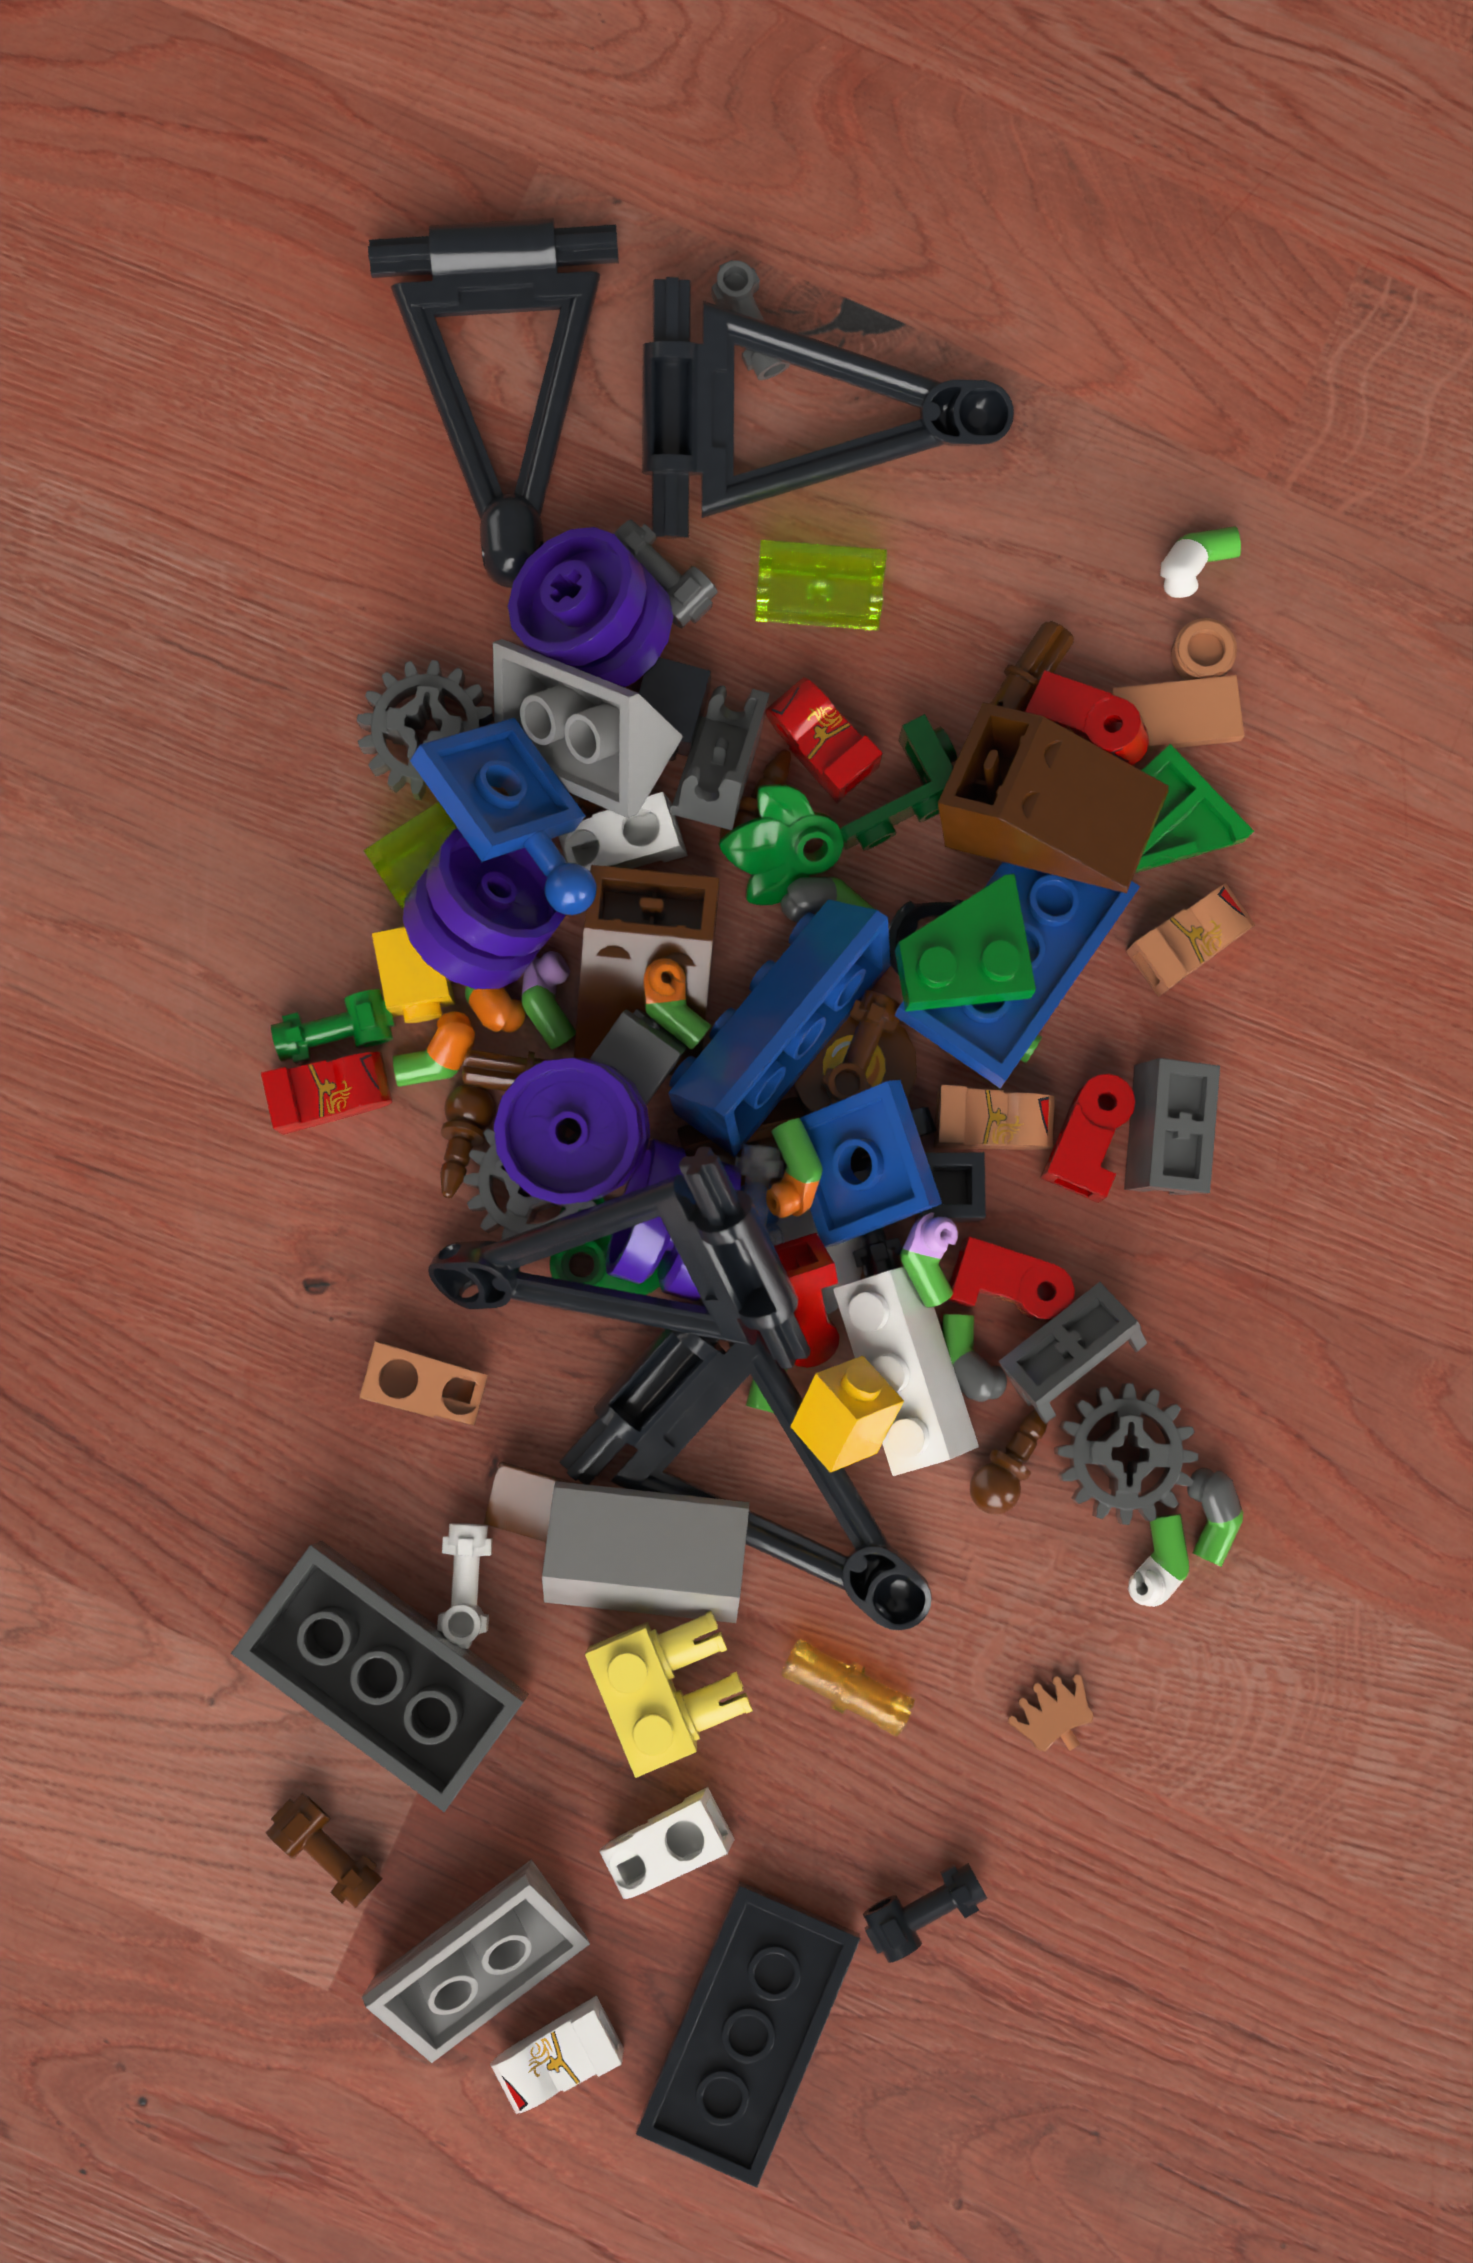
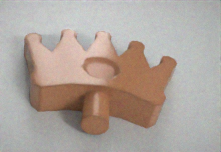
(1056, 1716)

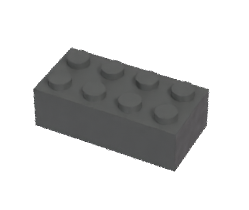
(380, 1674)

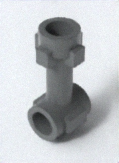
(735, 292)
(688, 593)

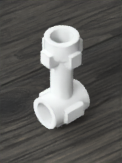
(465, 1618)

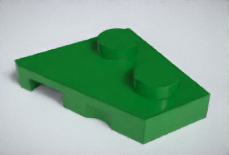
(1192, 816)
(969, 953)

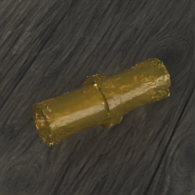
(848, 1687)

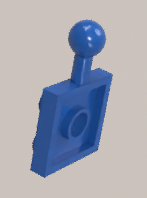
(537, 808)
(900, 1171)

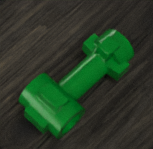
(364, 1020)

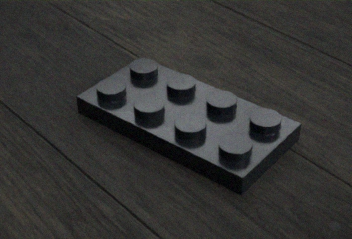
(748, 2034)

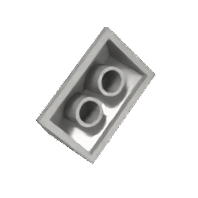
(589, 731)
(645, 1551)
(476, 1964)

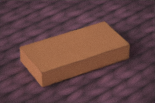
(1188, 711)

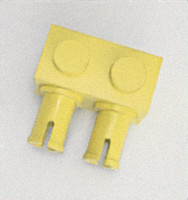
(638, 1690)

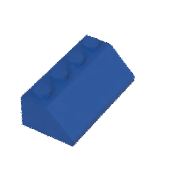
(781, 1023)

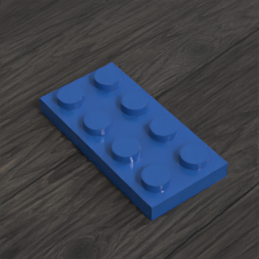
(1063, 930)

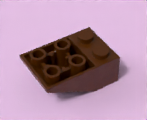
(1048, 801)
(629, 926)

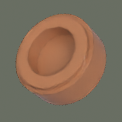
(1204, 649)

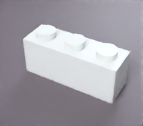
(910, 1352)

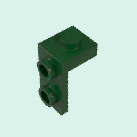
(931, 759)

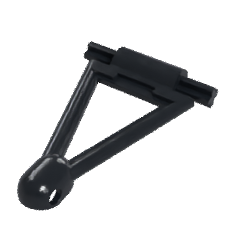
(498, 271)
(692, 410)
(716, 1239)
(668, 1401)

